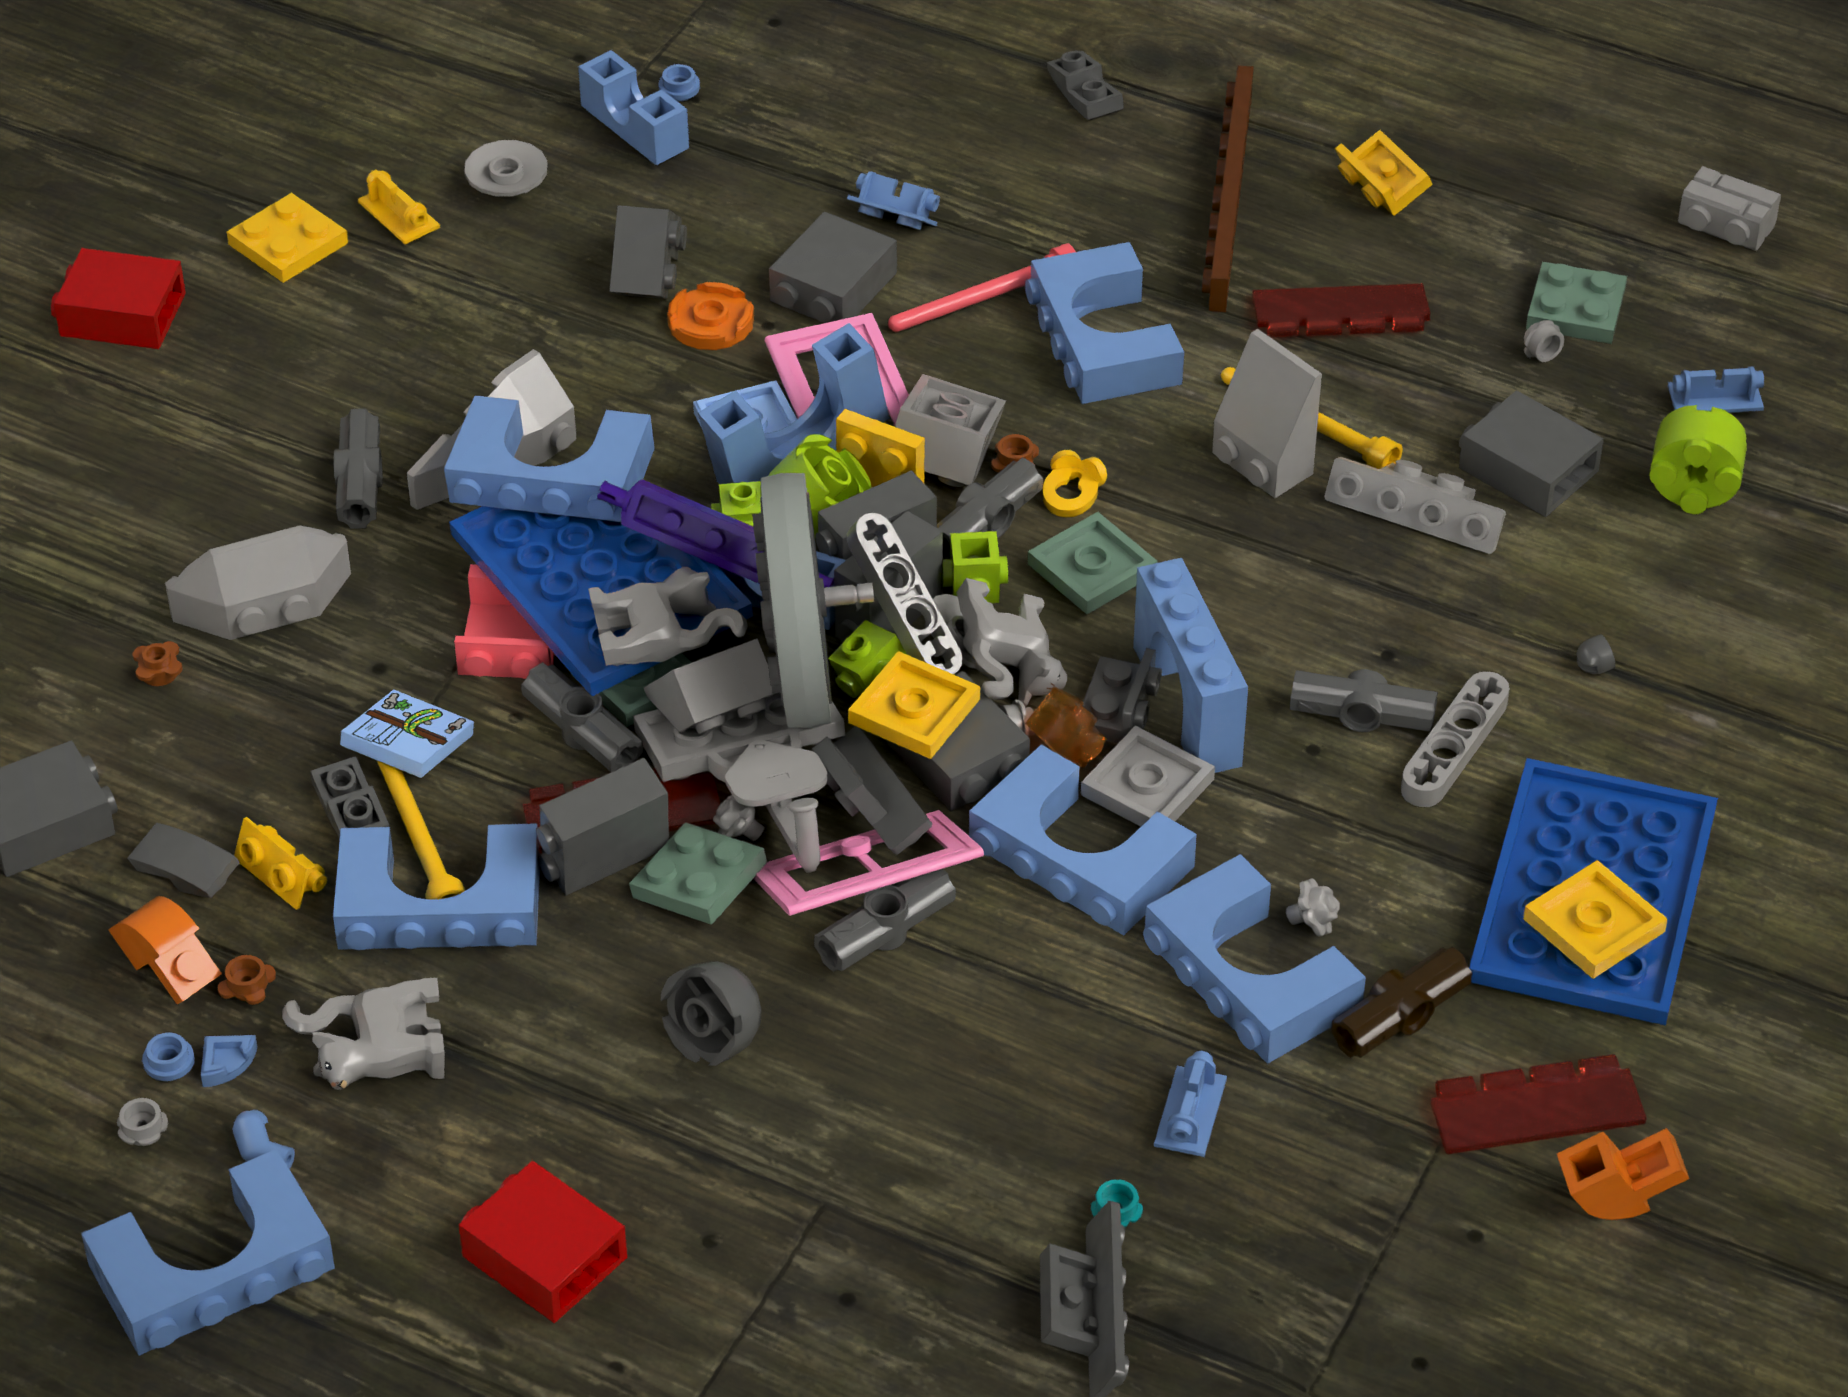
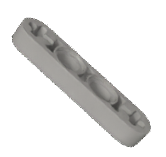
(897, 600)
(1450, 736)

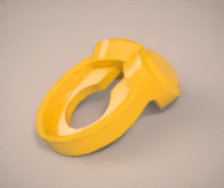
(1065, 467)

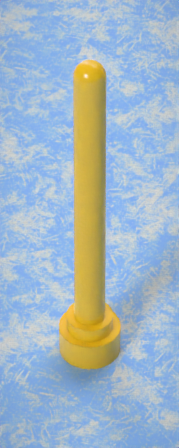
(1375, 451)
(440, 883)

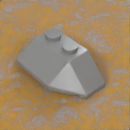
(260, 582)

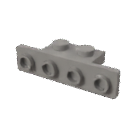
(1417, 501)

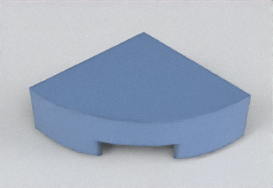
(226, 1058)

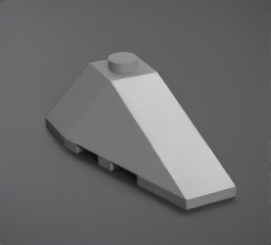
(545, 419)

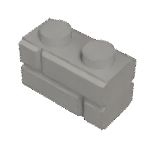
(1729, 208)

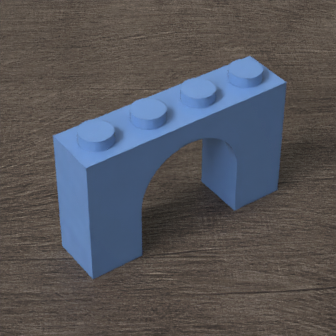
(1098, 361)
(846, 381)
(487, 474)
(1188, 642)
(1105, 884)
(493, 912)
(1265, 1010)
(167, 1302)

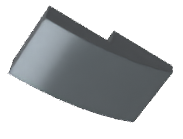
(1083, 84)
(347, 796)
(184, 858)

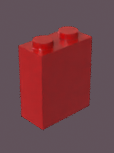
(119, 298)
(542, 1241)

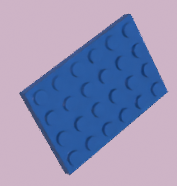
(552, 561)
(1558, 827)

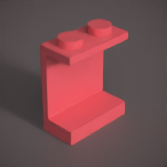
(496, 635)

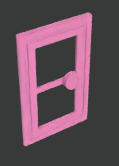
(786, 345)
(795, 899)

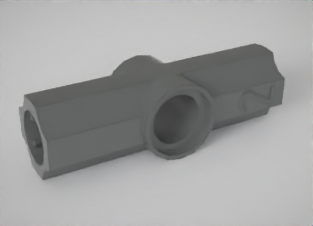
(358, 468)
(993, 504)
(1363, 700)
(581, 717)
(883, 919)

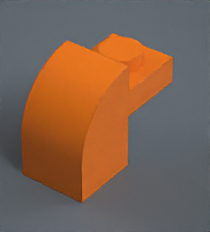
(165, 939)
(1619, 1182)

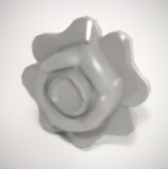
(737, 819)
(1314, 907)

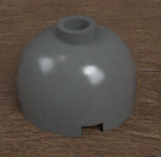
(711, 1011)

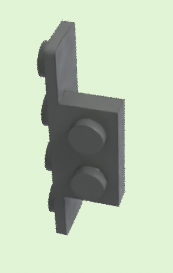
(872, 789)
(1085, 1300)

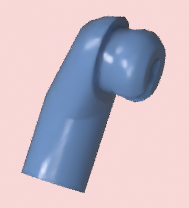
(253, 1138)

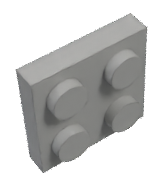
(1147, 777)

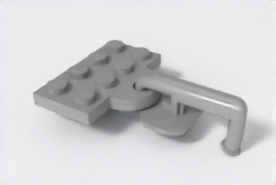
(756, 760)

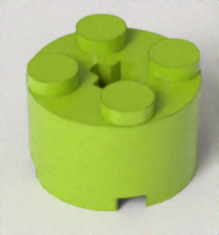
(1698, 458)
(828, 474)

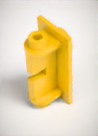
(395, 209)
(274, 863)

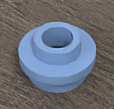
(679, 82)
(168, 1057)

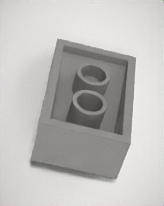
(1269, 416)
(955, 427)

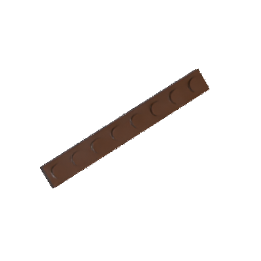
(1226, 197)

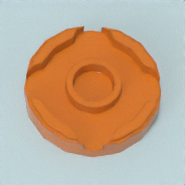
(710, 316)

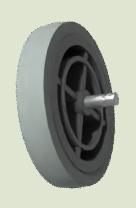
(796, 600)

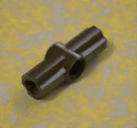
(1401, 1002)

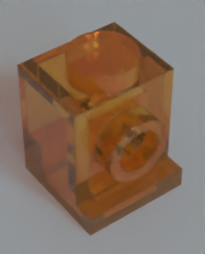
(1067, 727)

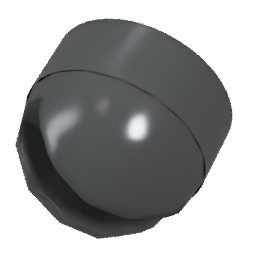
(1595, 655)

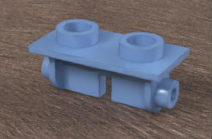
(911, 206)
(1734, 393)
(1191, 1106)

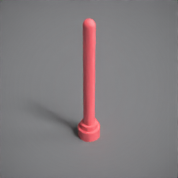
(967, 296)

